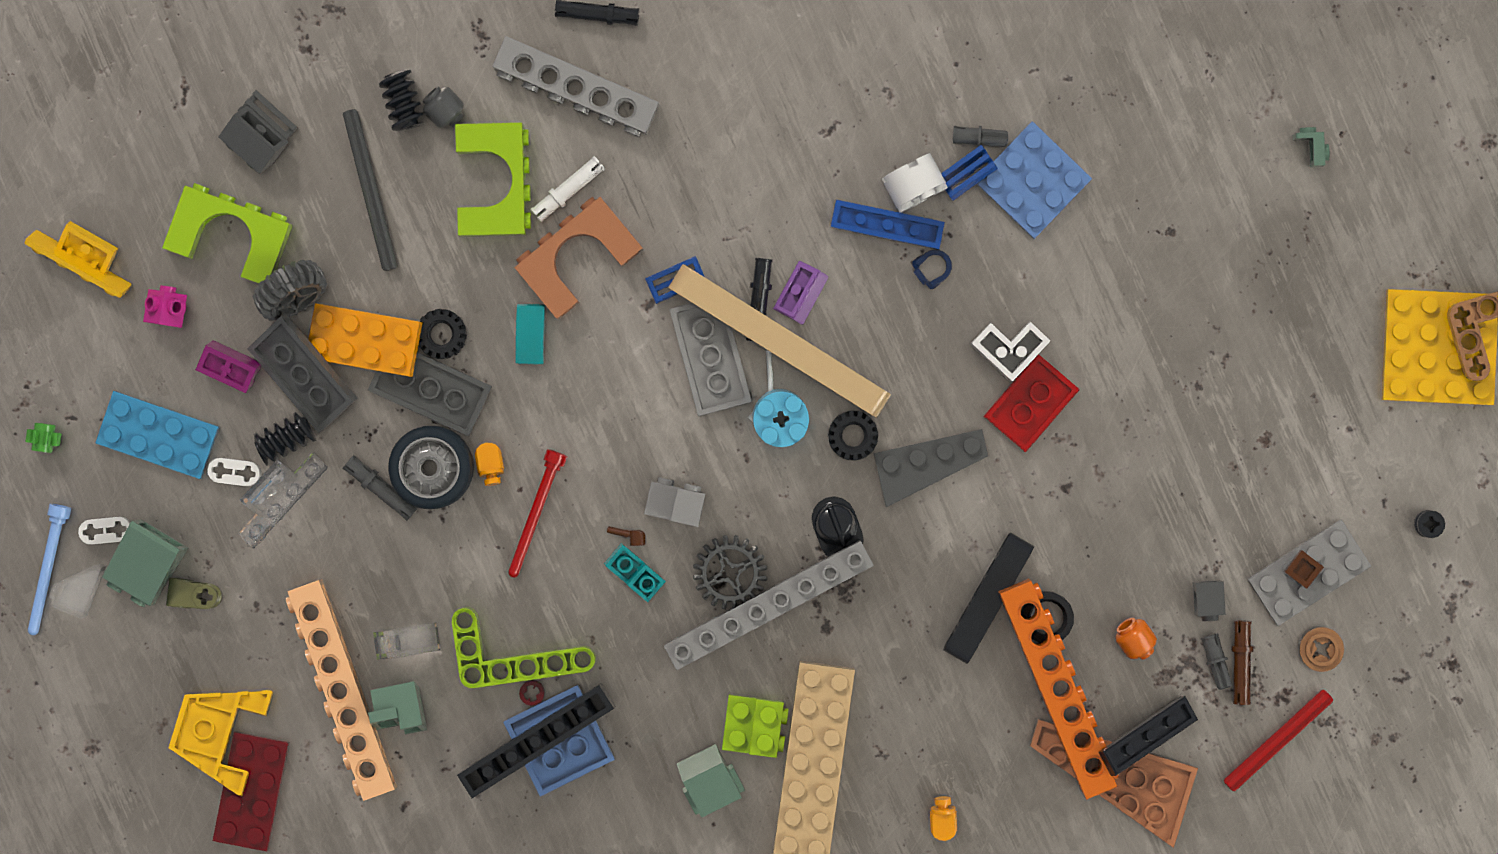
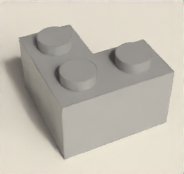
(675, 503)

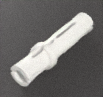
(567, 189)

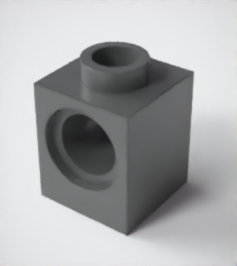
(1209, 599)

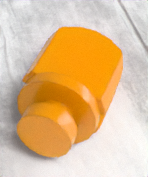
(489, 463)
(943, 819)

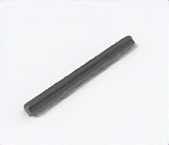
(369, 190)

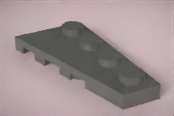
(919, 465)

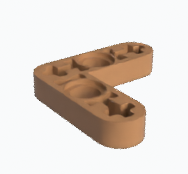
(1474, 317)

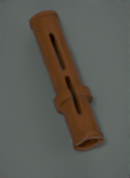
(1242, 662)

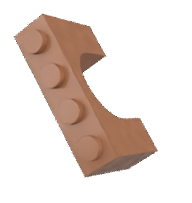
(540, 266)

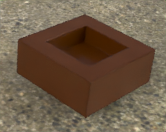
(1303, 569)

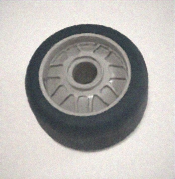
(453, 467)

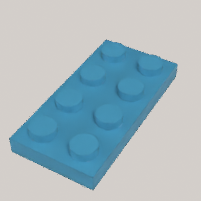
(157, 435)

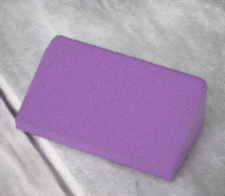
(801, 292)

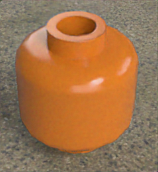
(1136, 638)

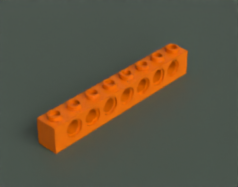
(1013, 598)

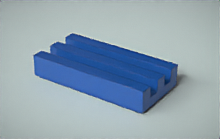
(971, 158)
(654, 289)

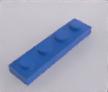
(887, 224)

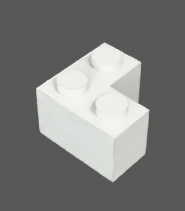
(1010, 356)

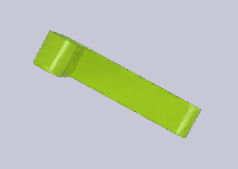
(512, 663)

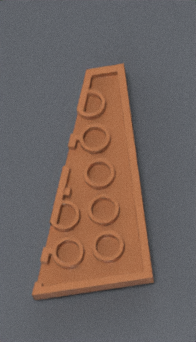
(1148, 791)

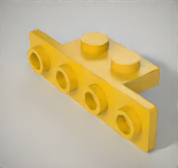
(82, 254)

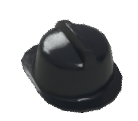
(835, 525)

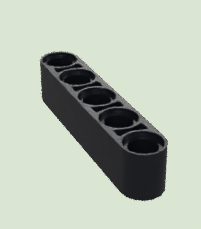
(986, 599)

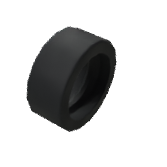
(1068, 615)

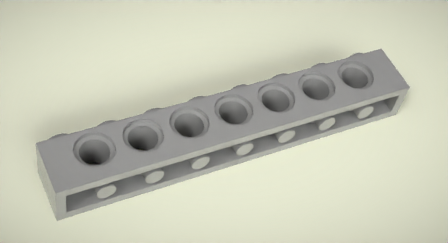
(768, 605)

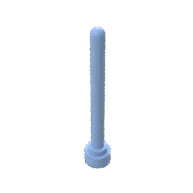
(58, 516)

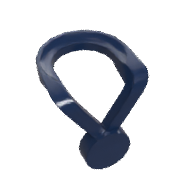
(936, 282)

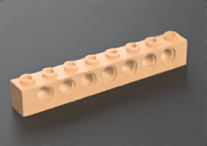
(363, 785)

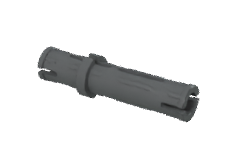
(384, 491)

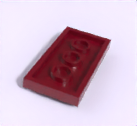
(250, 818)

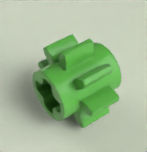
(43, 437)

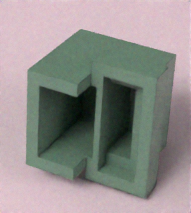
(398, 706)
(709, 781)

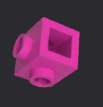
(165, 307)

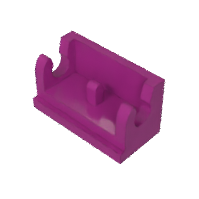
(228, 366)

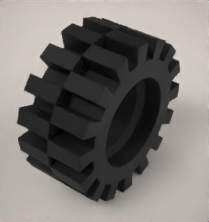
(458, 334)
(853, 418)

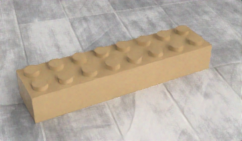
(814, 759)

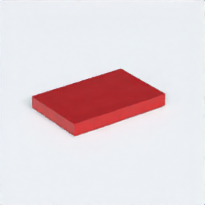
(1031, 403)

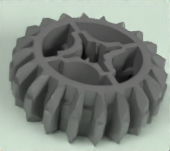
(290, 289)
(709, 582)

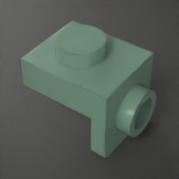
(1318, 150)

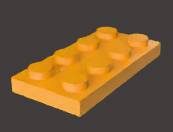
(365, 339)

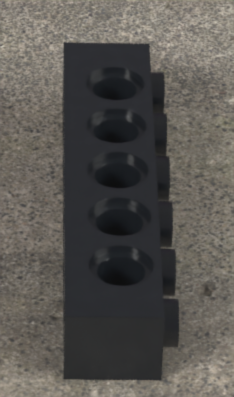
(536, 740)

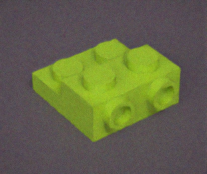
(754, 726)

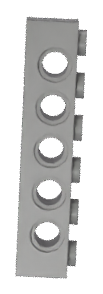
(514, 51)

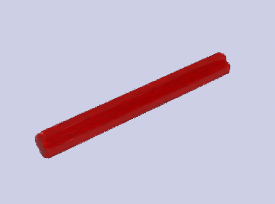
(1278, 740)

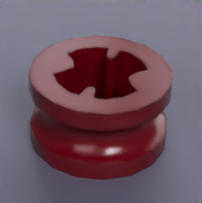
(539, 696)

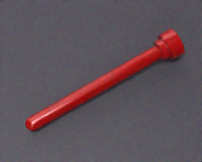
(553, 463)

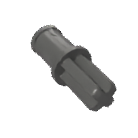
(980, 136)
(1216, 660)

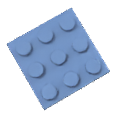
(1034, 180)
(571, 757)

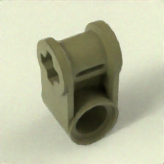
(188, 594)

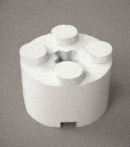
(914, 182)

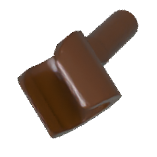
(637, 537)

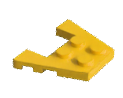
(205, 729)

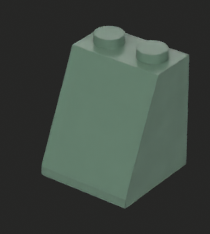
(143, 563)

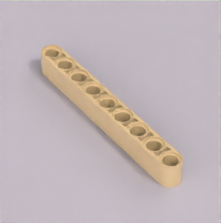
(779, 340)

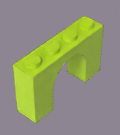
(198, 208)
(510, 214)

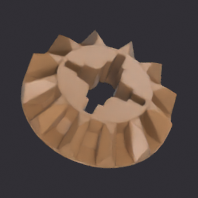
(1334, 650)

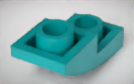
(530, 333)
(634, 572)

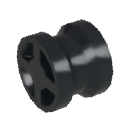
(1423, 524)

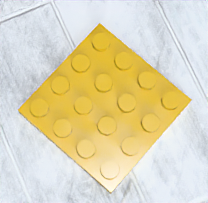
(1421, 351)

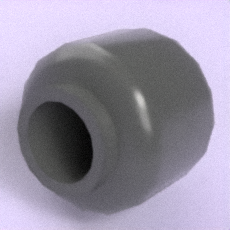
(443, 107)

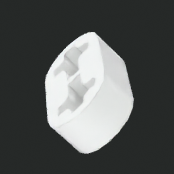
(233, 478)
(103, 523)

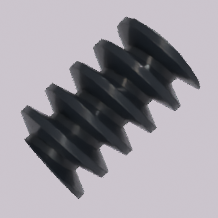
(401, 101)
(283, 438)

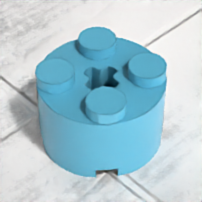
(793, 427)

